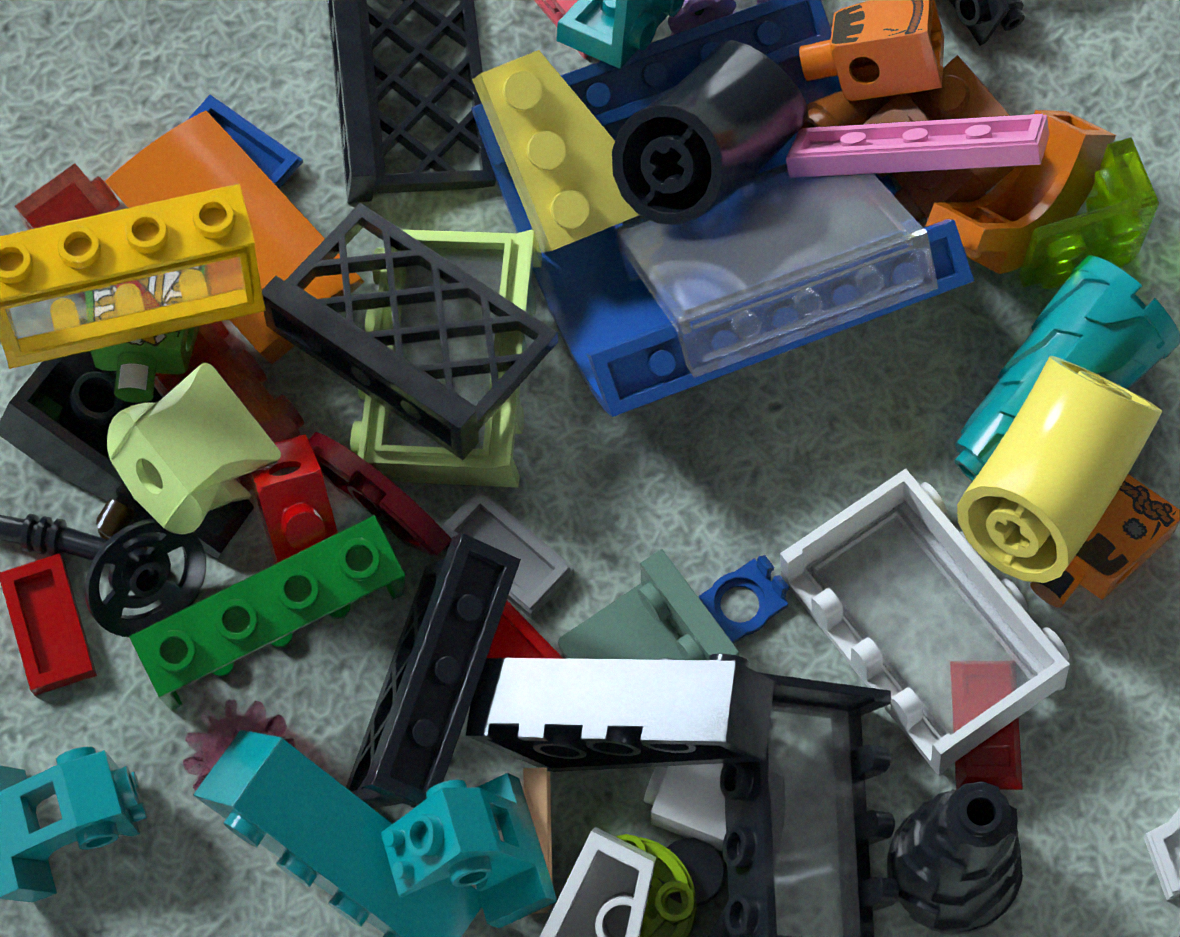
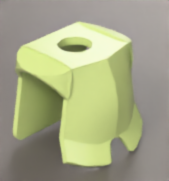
(188, 450)

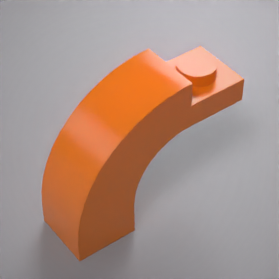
(1002, 222)

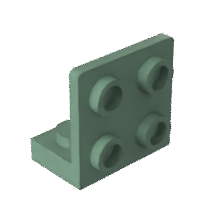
(650, 622)

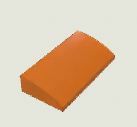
(204, 158)

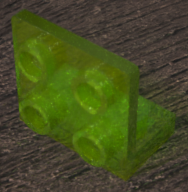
(1112, 229)

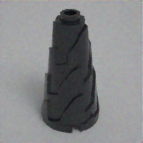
(958, 859)

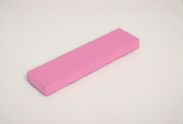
(919, 146)

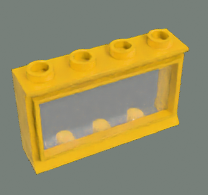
(127, 276)

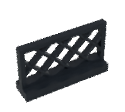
(359, 99)
(378, 370)
(433, 674)

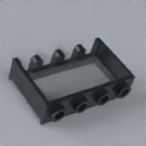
(803, 820)

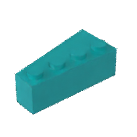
(326, 838)

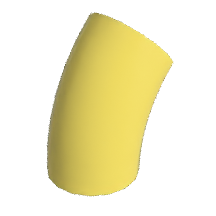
(1054, 471)

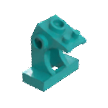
(95, 805)
(459, 839)

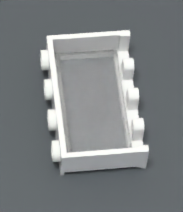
(924, 619)

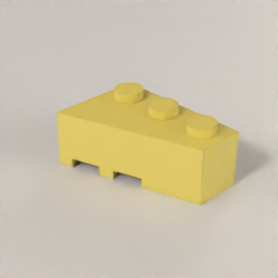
(552, 151)

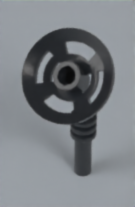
(130, 567)

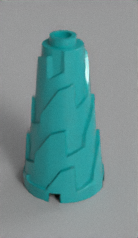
(1089, 323)

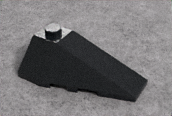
(64, 425)

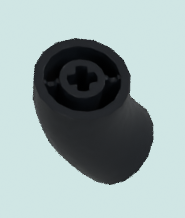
(707, 135)

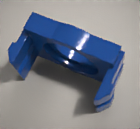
(756, 577)

